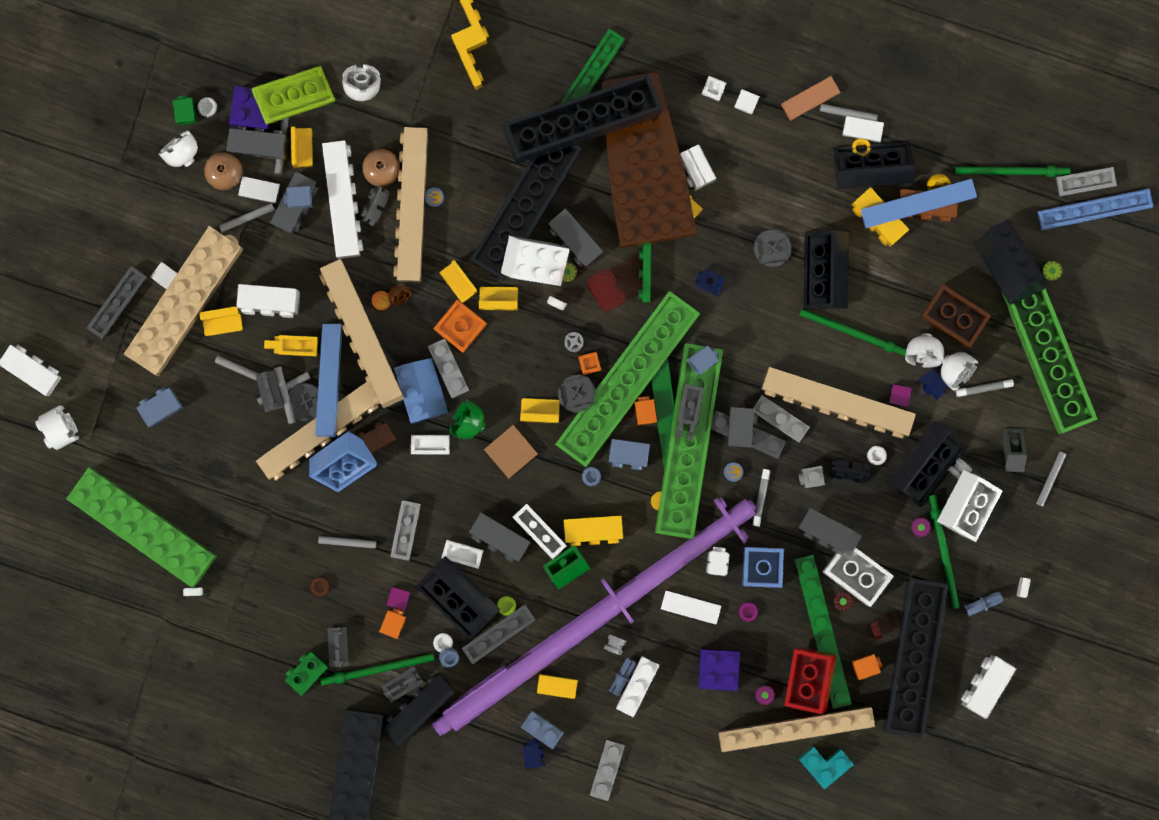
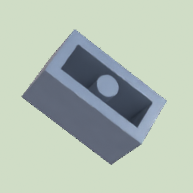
(159, 407)
(629, 453)
(542, 729)

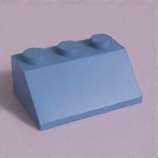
(421, 390)
(341, 462)

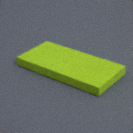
(293, 95)

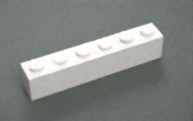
(341, 199)

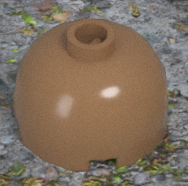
(231, 174)
(384, 176)

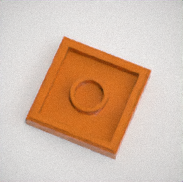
(460, 326)

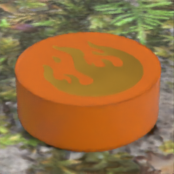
(381, 300)

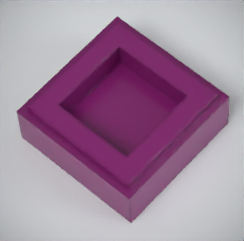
(900, 395)
(398, 598)

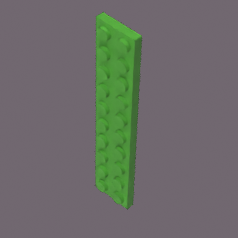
(628, 378)
(687, 458)

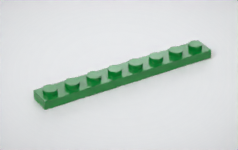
(822, 626)

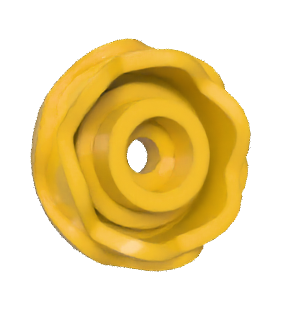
(937, 181)

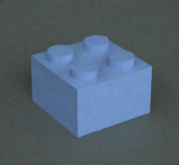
(762, 567)

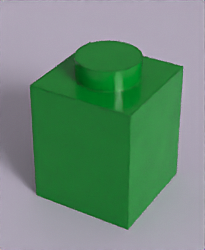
(184, 111)

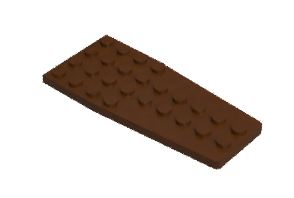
(648, 178)

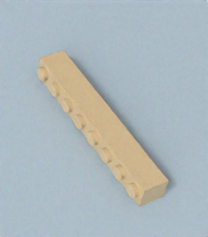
(412, 204)
(362, 334)
(839, 402)
(305, 441)
(796, 729)

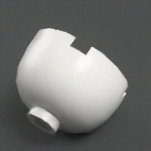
(361, 82)
(180, 151)
(925, 350)
(957, 368)

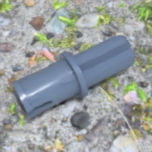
(983, 603)
(622, 676)

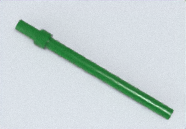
(1049, 171)
(889, 345)
(935, 513)
(340, 677)

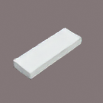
(690, 607)

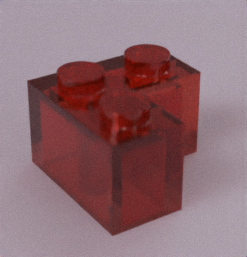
(605, 291)

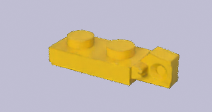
(293, 345)

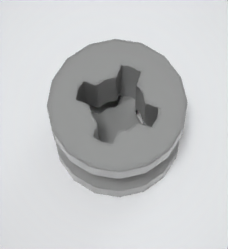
(573, 342)
(958, 468)
(615, 644)

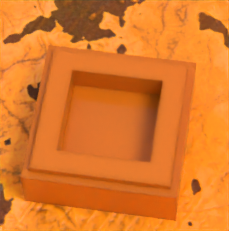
(589, 363)

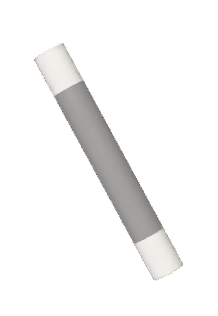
(984, 388)
(761, 497)

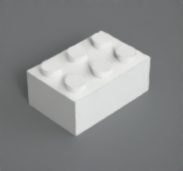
(535, 260)
(268, 300)
(969, 506)
(858, 575)
(987, 686)

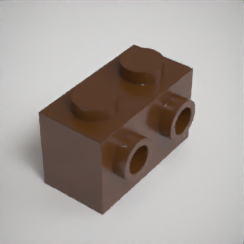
(378, 437)

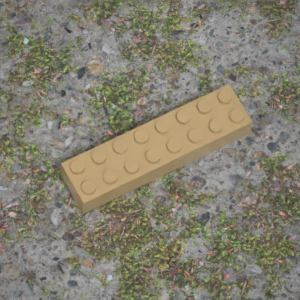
(183, 301)

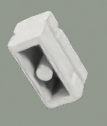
(697, 168)
(717, 561)

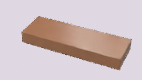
(810, 98)

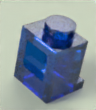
(713, 289)
(932, 384)
(532, 754)

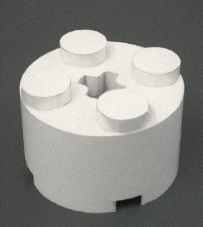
(57, 428)

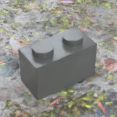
(741, 427)

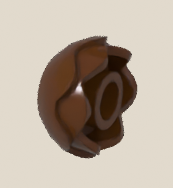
(399, 294)

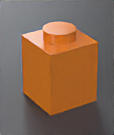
(645, 411)
(393, 623)
(866, 666)

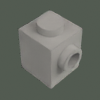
(811, 477)

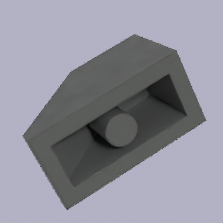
(1014, 450)

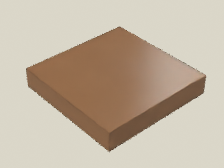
(510, 451)

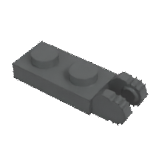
(689, 409)

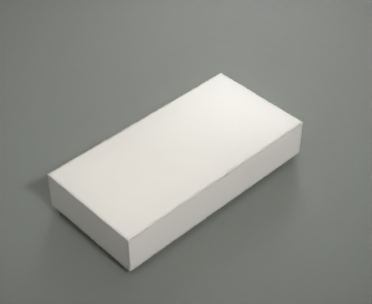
(863, 129)
(259, 190)
(163, 275)
(430, 444)
(462, 554)

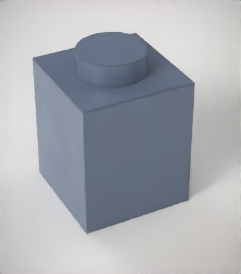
(298, 197)
(703, 359)

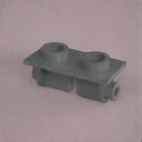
(370, 211)
(269, 391)
(338, 647)
(402, 684)

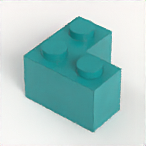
(826, 770)

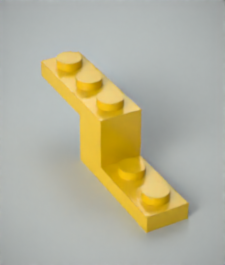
(470, 39)

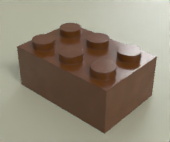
(955, 316)

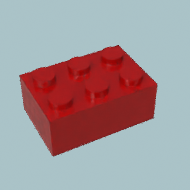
(810, 680)

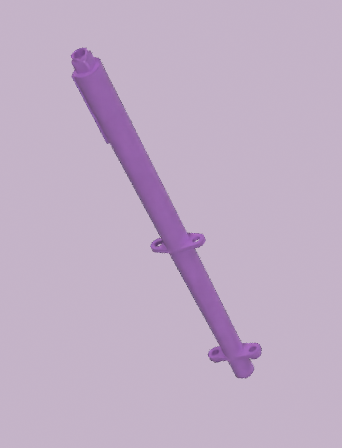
(509, 678)

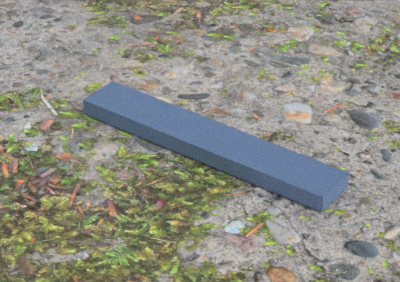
(918, 203)
(1095, 209)
(329, 380)

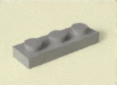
(1086, 181)
(448, 368)
(780, 419)
(405, 530)
(607, 770)

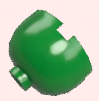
(468, 421)

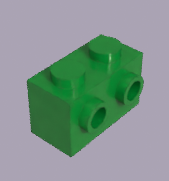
(566, 567)
(306, 672)

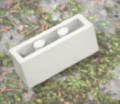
(30, 369)
(539, 531)
(637, 686)

